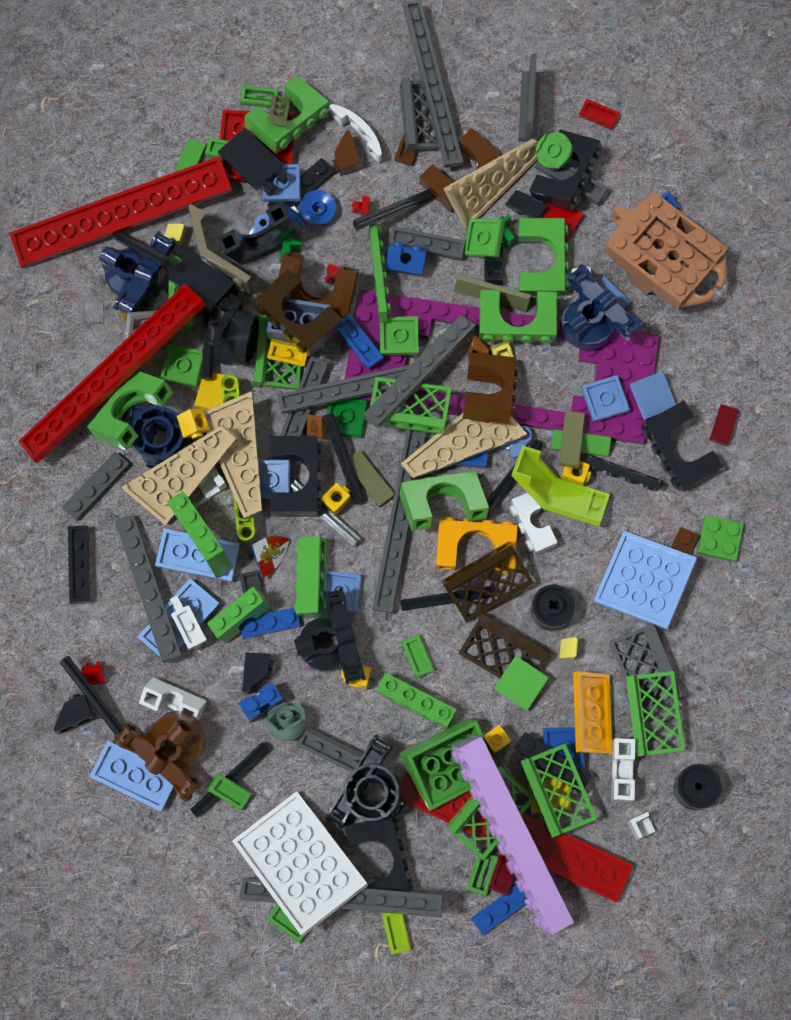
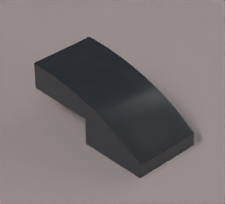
(526, 204)
(494, 269)

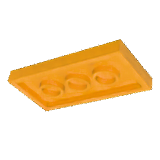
(592, 713)

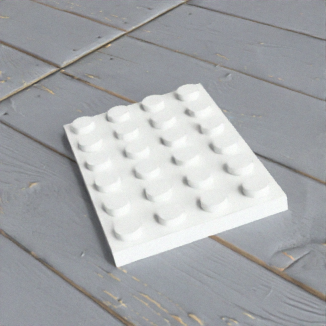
(300, 863)

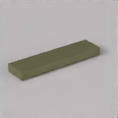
(508, 297)

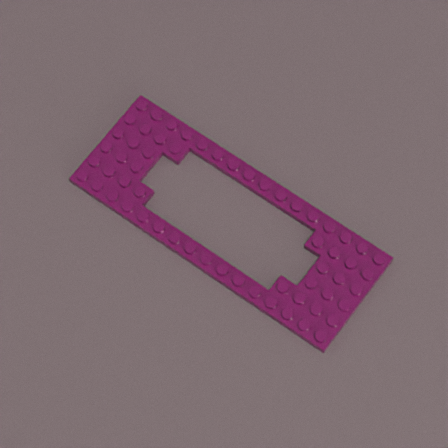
(626, 358)

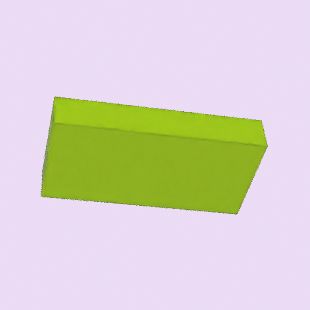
(396, 933)

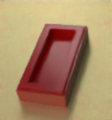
(599, 114)

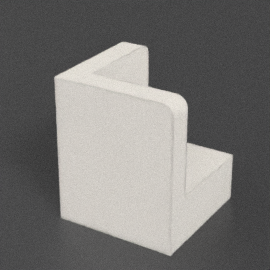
(212, 484)
(641, 826)

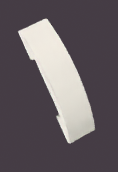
(344, 115)

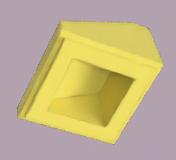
(176, 231)
(501, 349)
(568, 648)

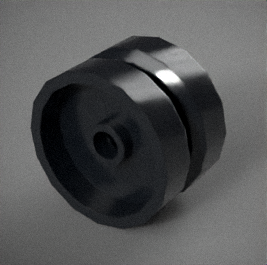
(554, 596)
(685, 789)

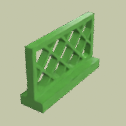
(261, 362)
(413, 421)
(637, 714)
(541, 795)
(472, 806)

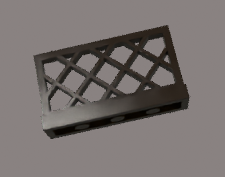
(480, 566)
(508, 636)

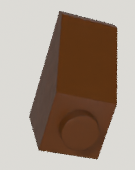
(346, 156)

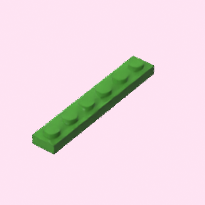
(379, 275)

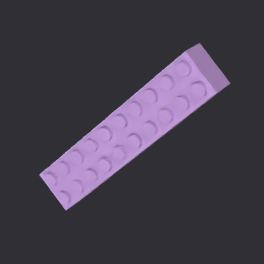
(511, 834)

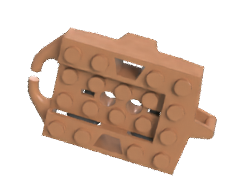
(685, 241)

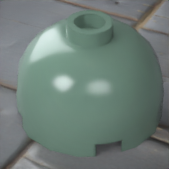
(286, 721)

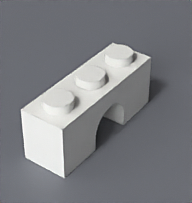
(538, 539)
(160, 694)
(622, 770)

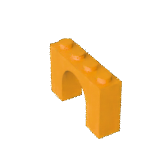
(452, 532)

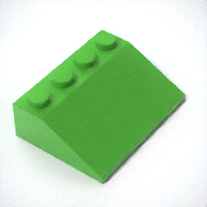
(433, 767)

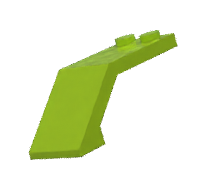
(555, 493)

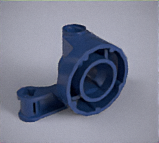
(128, 286)
(602, 307)
(145, 423)

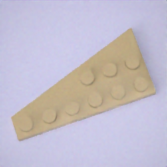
(482, 187)
(461, 441)
(241, 459)
(179, 473)

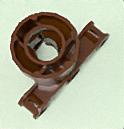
(161, 756)

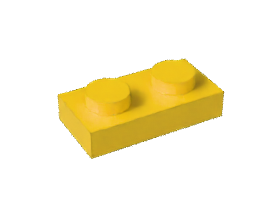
(286, 352)

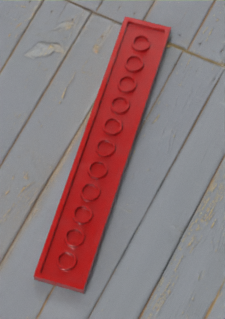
(120, 212)
(111, 373)
(561, 854)

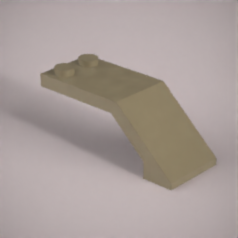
(241, 279)

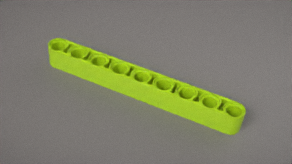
(247, 524)

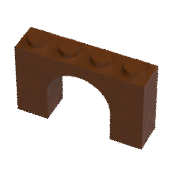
(475, 148)
(344, 288)
(495, 406)

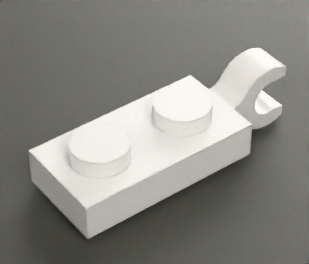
(187, 624)

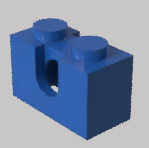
(396, 262)
(267, 695)

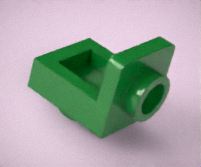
(507, 238)
(290, 246)

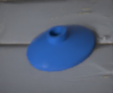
(314, 200)

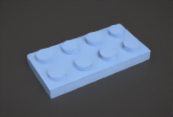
(180, 554)
(200, 603)
(128, 775)

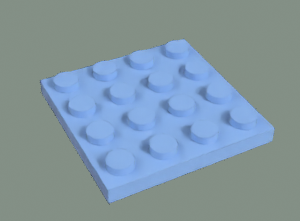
(645, 580)

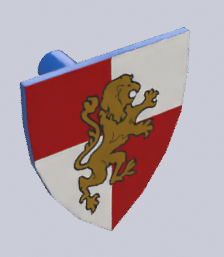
(269, 553)

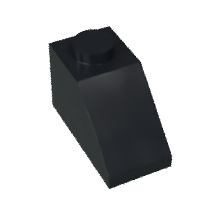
(255, 670)
(73, 713)

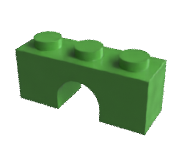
(249, 605)

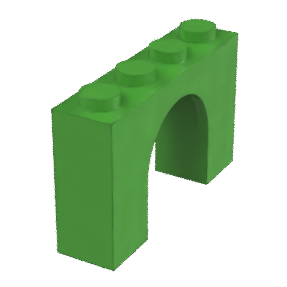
(306, 99)
(552, 233)
(494, 328)
(138, 388)
(462, 486)
(200, 534)

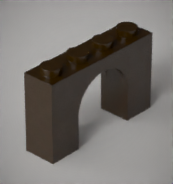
(307, 336)

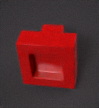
(361, 207)
(331, 273)
(94, 673)

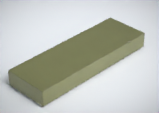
(278, 110)
(571, 439)
(370, 479)

